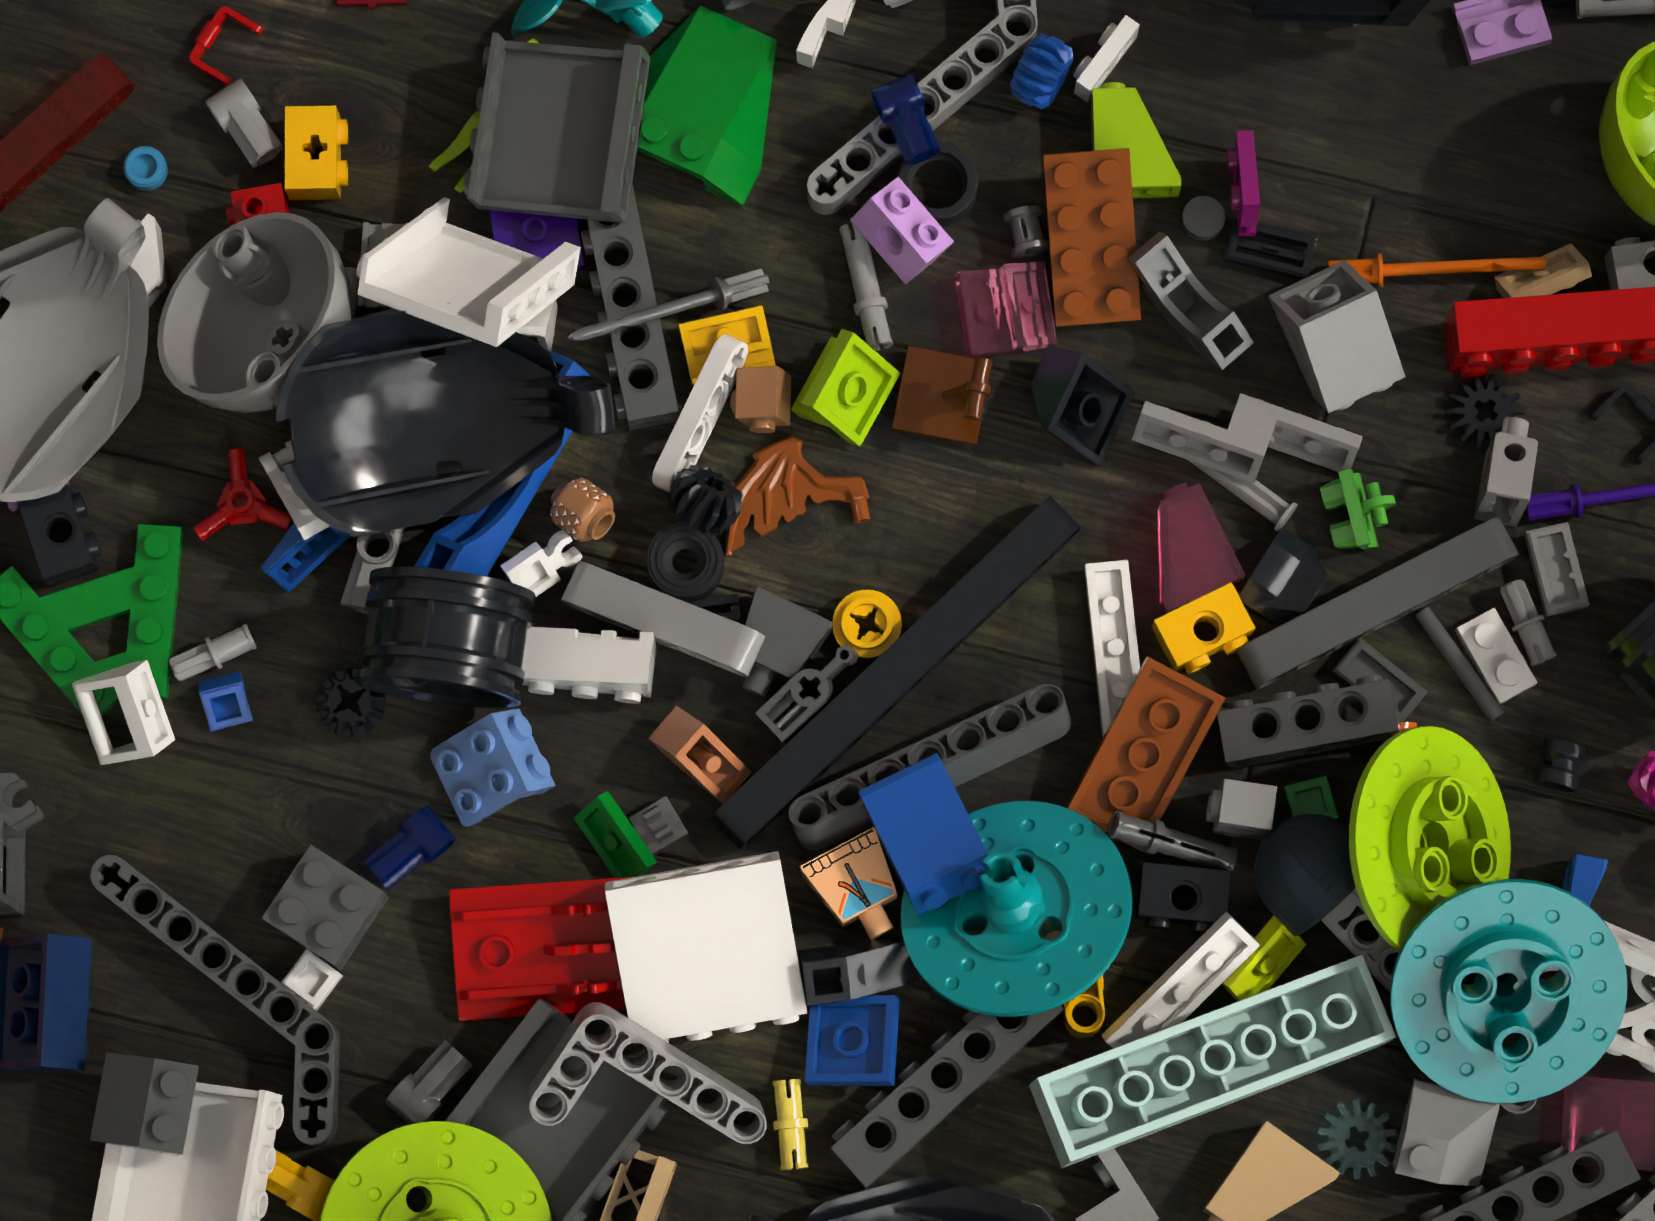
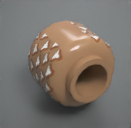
(582, 510)

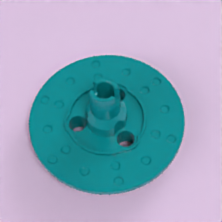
(1073, 889)
(1460, 1028)

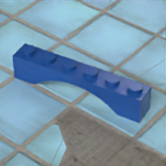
(477, 539)

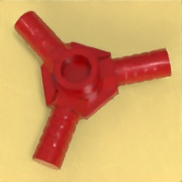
(241, 502)

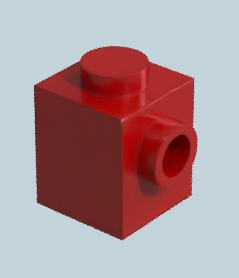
(256, 201)

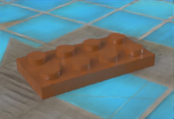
(1091, 236)
(1146, 747)

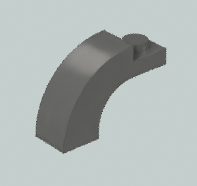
(1187, 304)

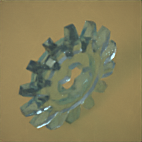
(1351, 1156)

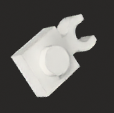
(537, 567)

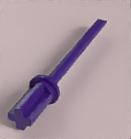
(1572, 501)

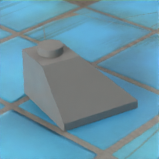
(1444, 1136)

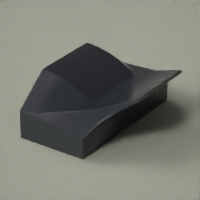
(1284, 579)

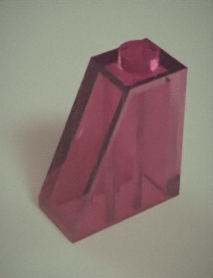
(1192, 549)

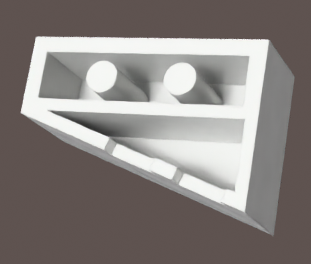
(589, 663)

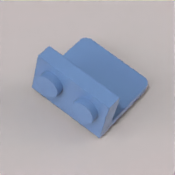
(491, 766)

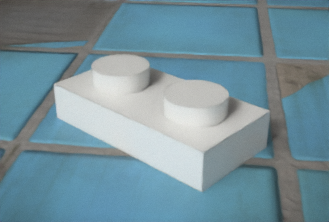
(1114, 44)
(1496, 656)

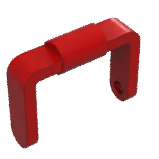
(209, 34)

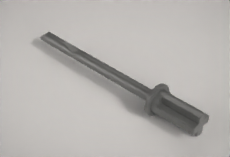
(720, 292)

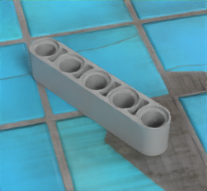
(670, 619)

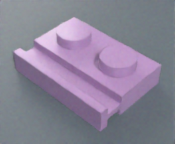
(1500, 27)

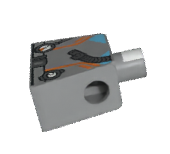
(1507, 474)

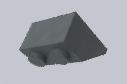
(144, 1103)

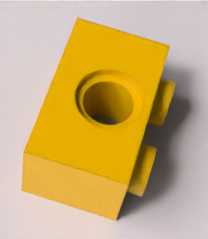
(1219, 608)

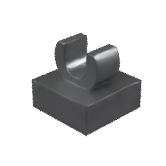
(658, 826)

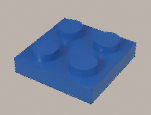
(853, 1042)

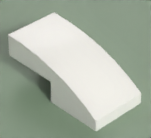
(831, 17)

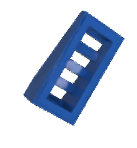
(312, 555)
(1584, 876)

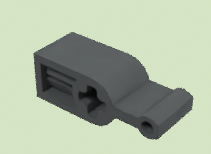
(789, 710)

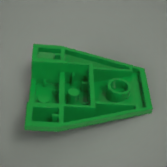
(710, 103)

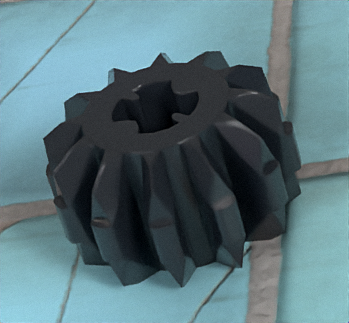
(705, 499)

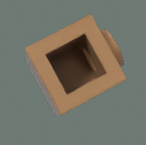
(762, 398)

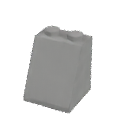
(1338, 335)

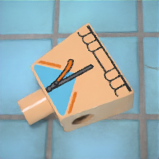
(854, 883)

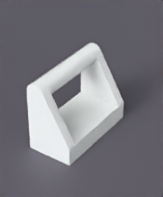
(140, 706)

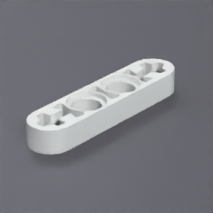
(700, 410)

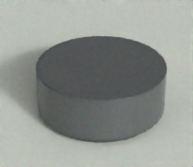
(1203, 218)

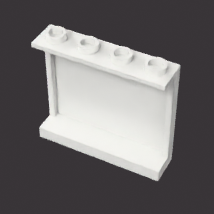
(463, 277)
(707, 948)
(216, 1177)

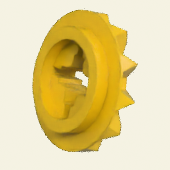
(861, 605)

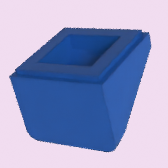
(225, 701)

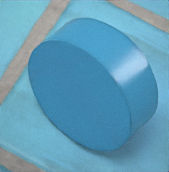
(145, 168)

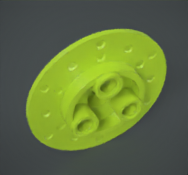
(1424, 828)
(455, 1165)

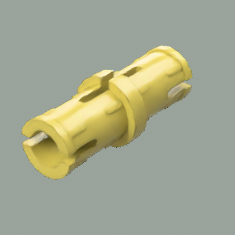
(790, 1124)

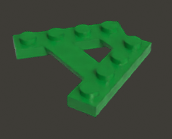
(144, 591)

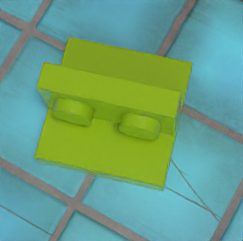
(846, 387)

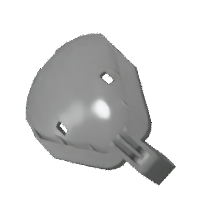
(68, 316)

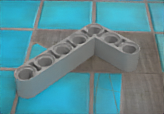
(644, 1069)

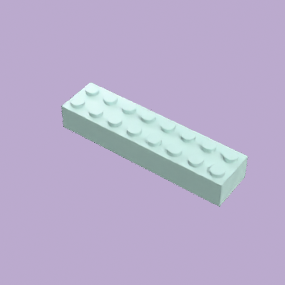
(1211, 1061)

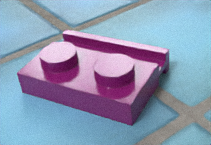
(1245, 191)

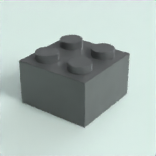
(325, 907)

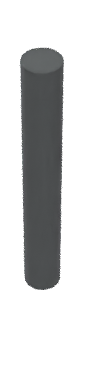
(1459, 664)

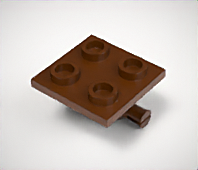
(942, 395)

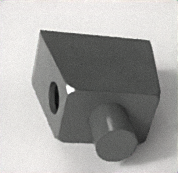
(790, 640)

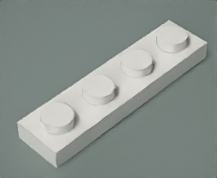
(1112, 634)
(1185, 982)

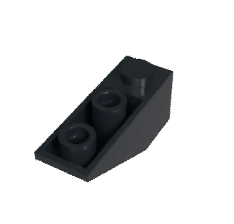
(855, 970)

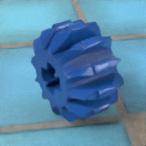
(1041, 71)

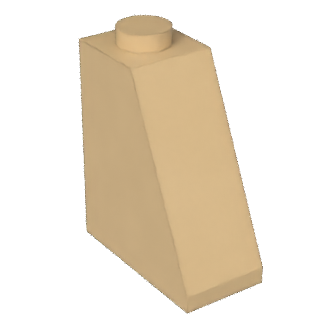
(1268, 1178)

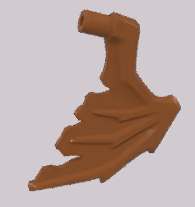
(779, 488)

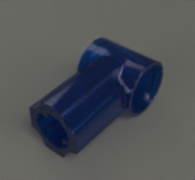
(903, 108)
(419, 840)

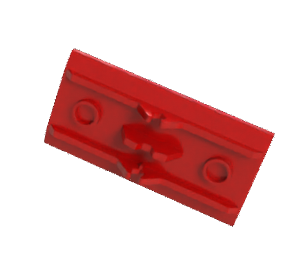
(532, 946)

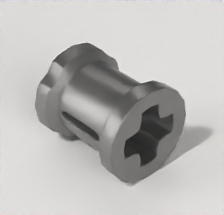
(1017, 220)

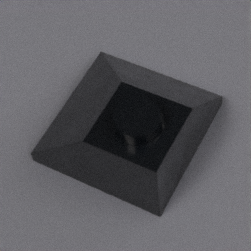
(1079, 402)

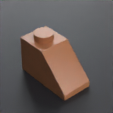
(700, 754)

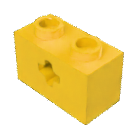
(311, 128)

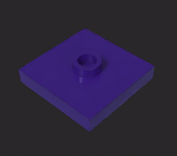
(535, 233)

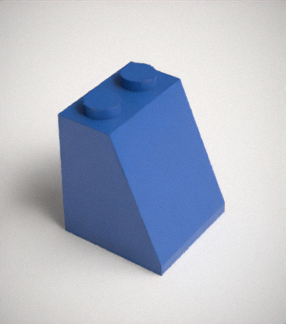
(926, 833)

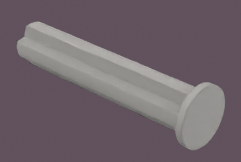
(1254, 495)

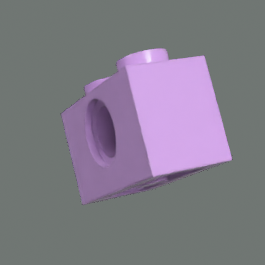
(901, 230)

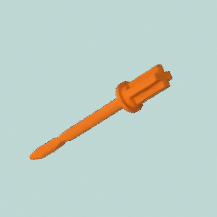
(1374, 270)

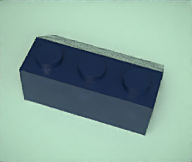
(44, 1002)

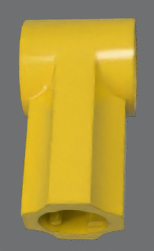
(299, 1186)

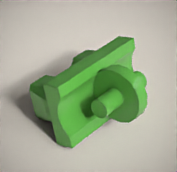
(1350, 492)

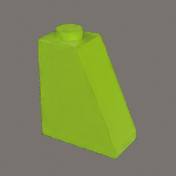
(1123, 122)

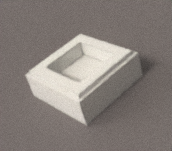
(311, 979)

